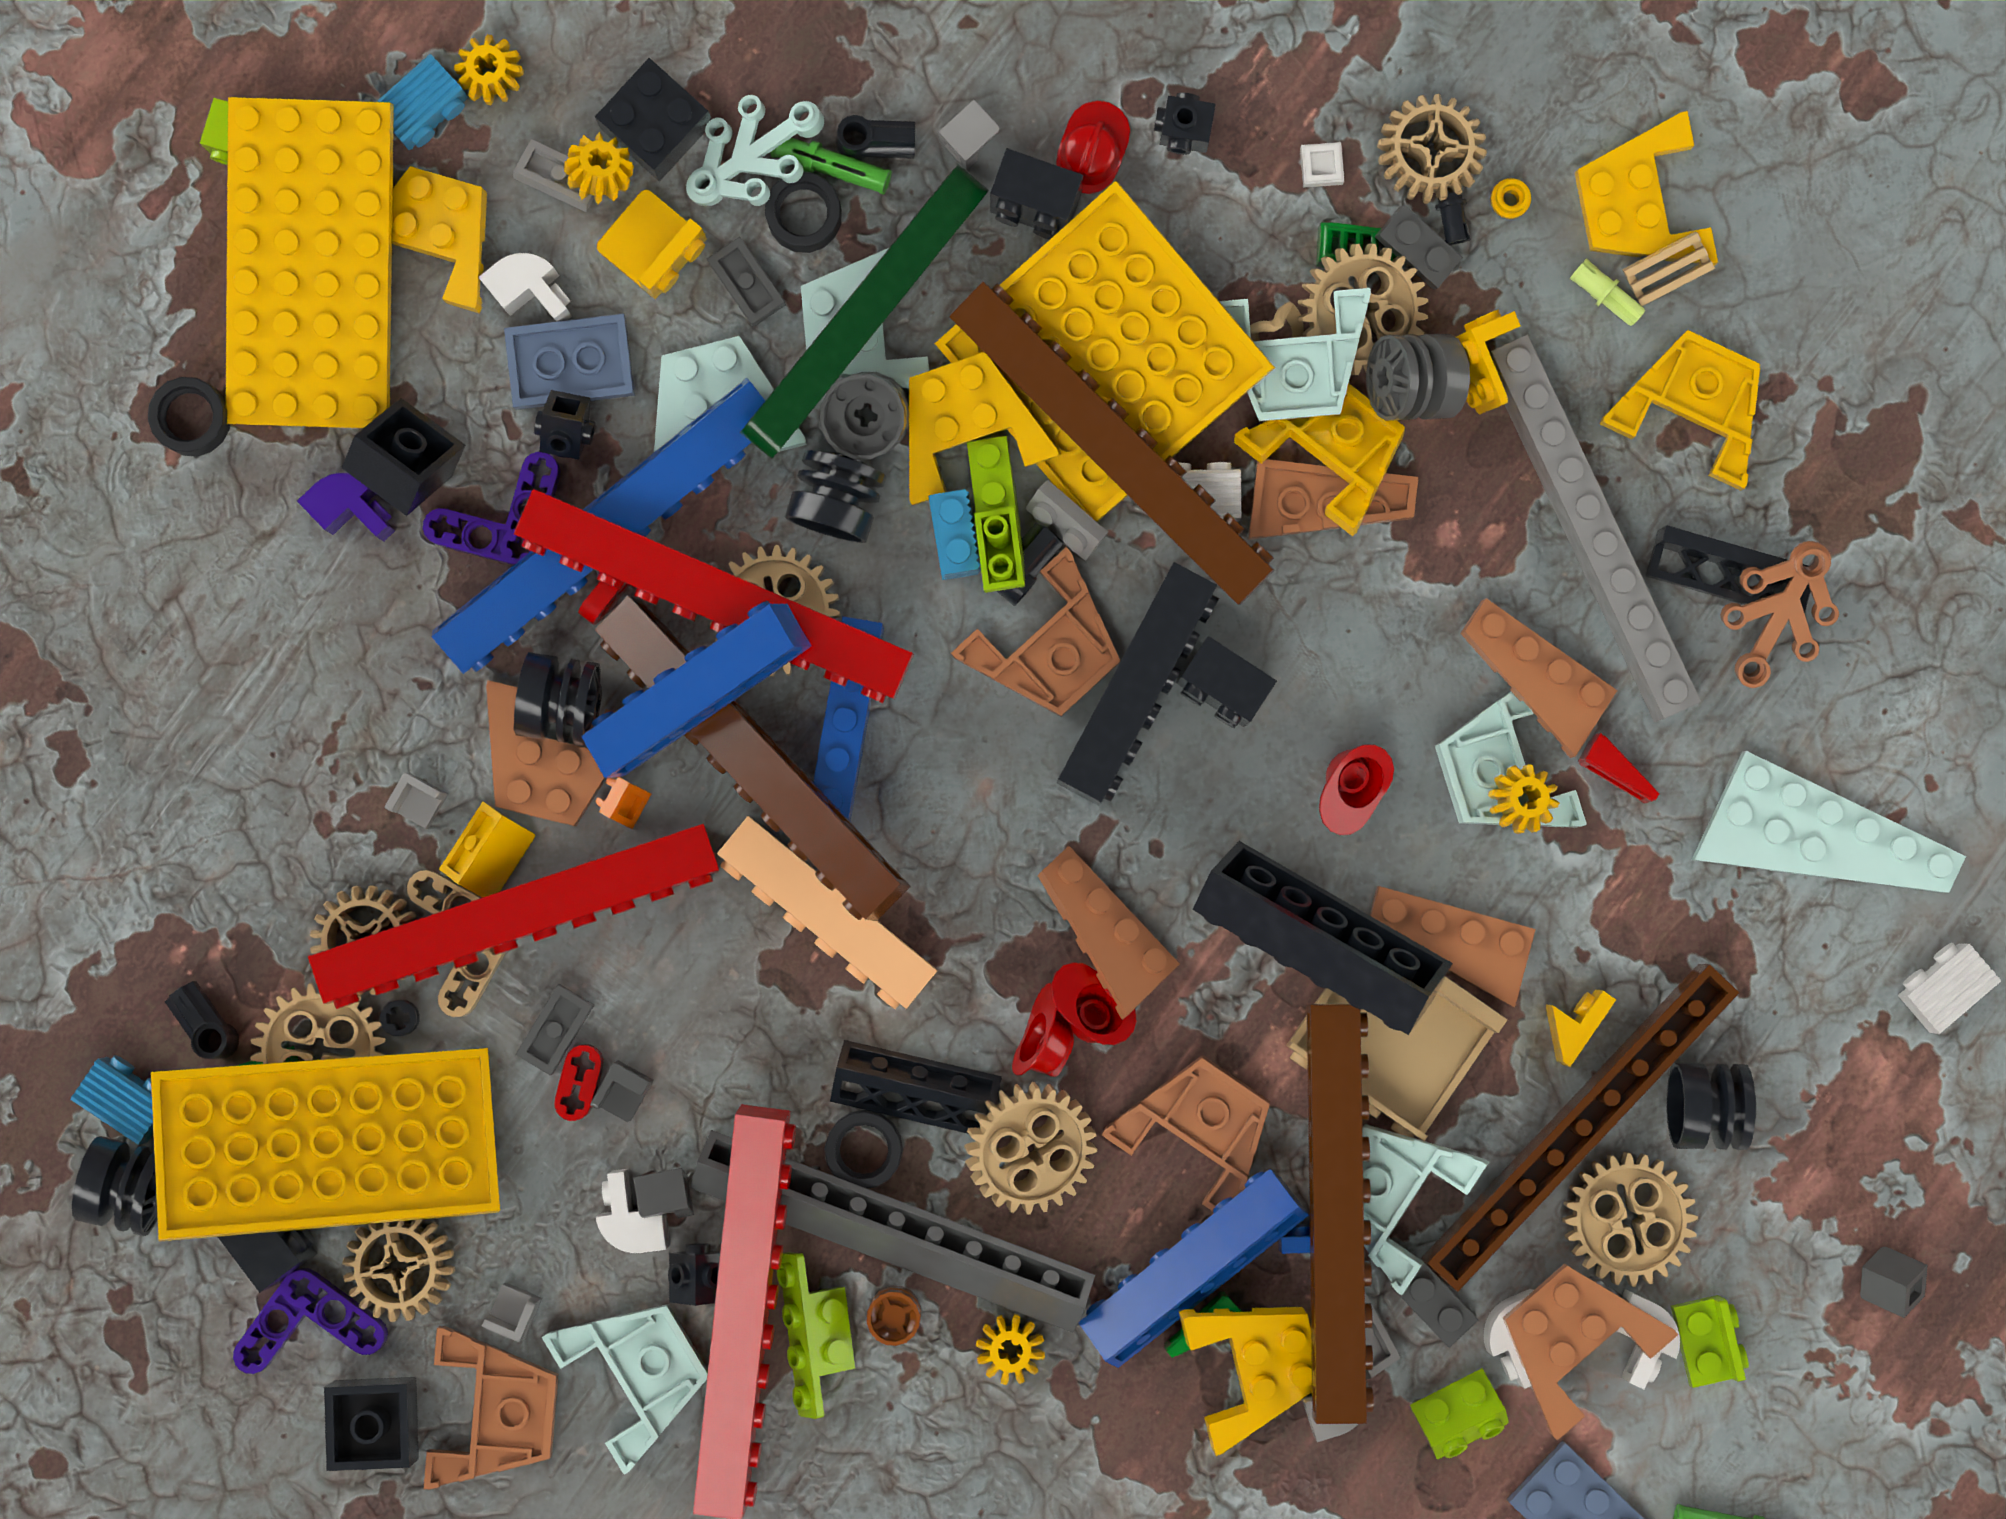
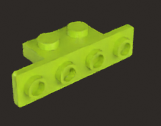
(816, 1333)

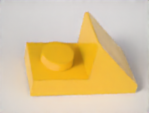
(1572, 1035)

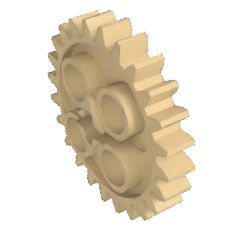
(1395, 293)
(777, 567)
(322, 1018)
(1046, 1177)
(1664, 1207)

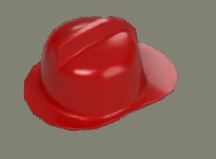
(1094, 144)
(1354, 787)
(1088, 1006)
(1046, 1039)

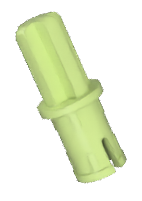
(1607, 292)

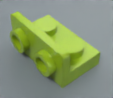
(1710, 1341)

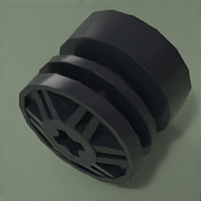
(835, 496)
(551, 698)
(1716, 1106)
(117, 1186)

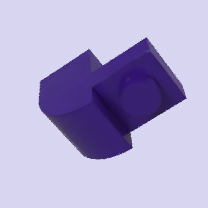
(340, 497)

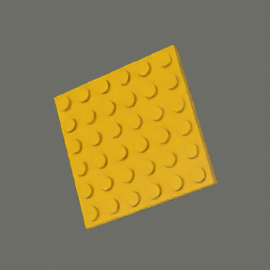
(1134, 323)

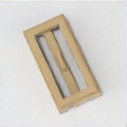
(1676, 282)

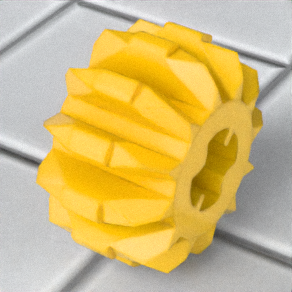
(489, 56)
(598, 168)
(1515, 785)
(1003, 1360)

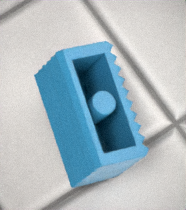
(423, 102)
(955, 534)
(118, 1098)

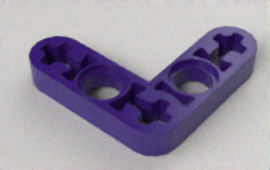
(502, 534)
(299, 1307)

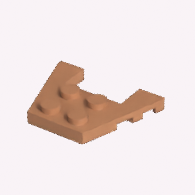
(1058, 660)
(537, 774)
(1209, 1113)
(1565, 1324)
(510, 1411)

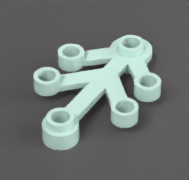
(748, 155)

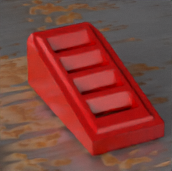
(1610, 764)

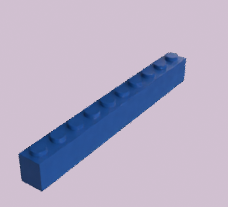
(632, 503)

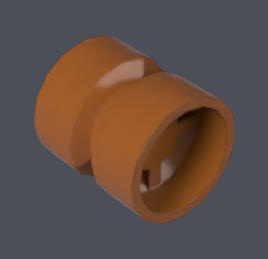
(894, 1315)

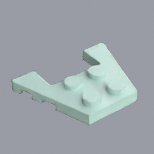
(826, 296)
(1309, 370)
(699, 378)
(1485, 750)
(1396, 1174)
(651, 1364)

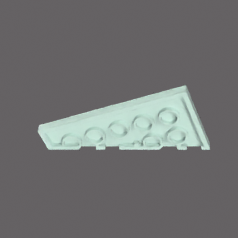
(1798, 827)

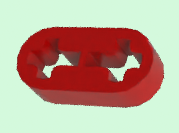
(600, 601)
(569, 1079)

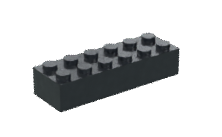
(1136, 684)
(1322, 937)

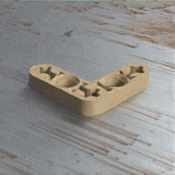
(451, 983)

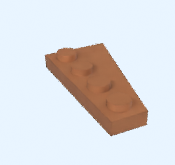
(1295, 495)
(1550, 683)
(1118, 944)
(1481, 947)

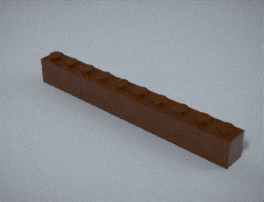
(1112, 443)
(762, 772)
(1580, 1125)
(1337, 1214)

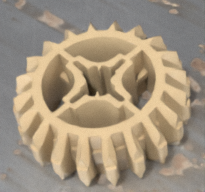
(1416, 148)
(351, 927)
(401, 1284)

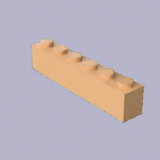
(793, 885)

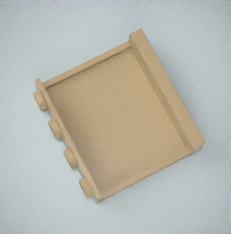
(1417, 1071)

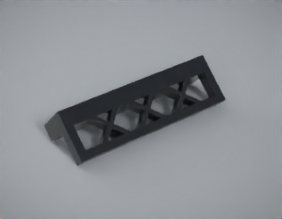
(1714, 551)
(916, 1082)

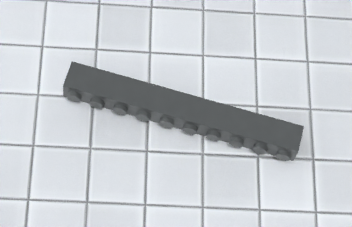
(916, 1240)

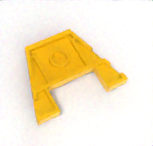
(1624, 195)
(446, 222)
(1705, 387)
(960, 406)
(1351, 444)
(1270, 1359)

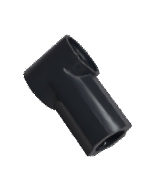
(882, 138)
(1038, 549)
(200, 1019)

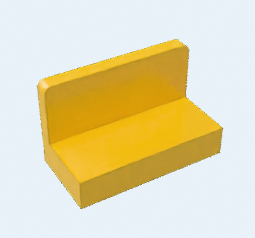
(487, 852)

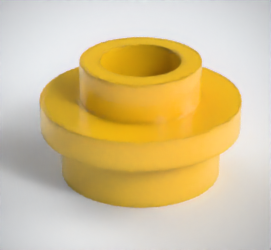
(1519, 190)

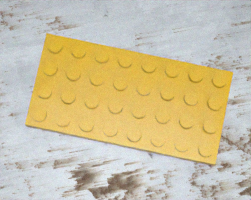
(308, 262)
(323, 1143)

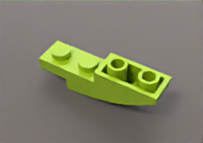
(996, 514)

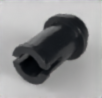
(1454, 219)

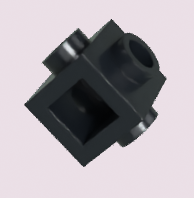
(1197, 124)
(564, 425)
(693, 1275)

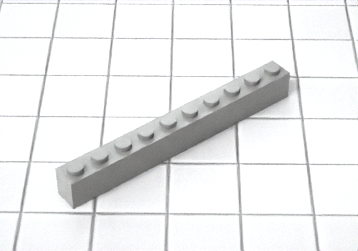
(1593, 531)

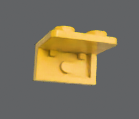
(651, 243)
(1485, 384)

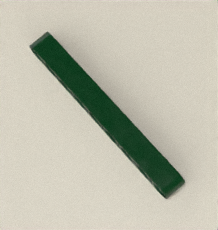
(864, 312)

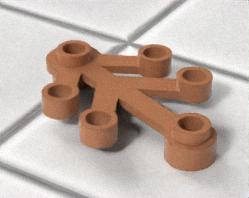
(1784, 607)

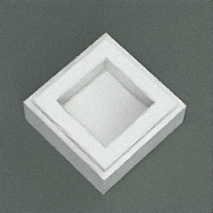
(1322, 164)

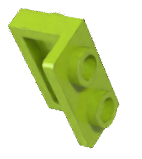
(1460, 1414)

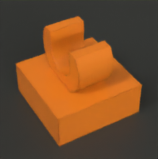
(623, 802)

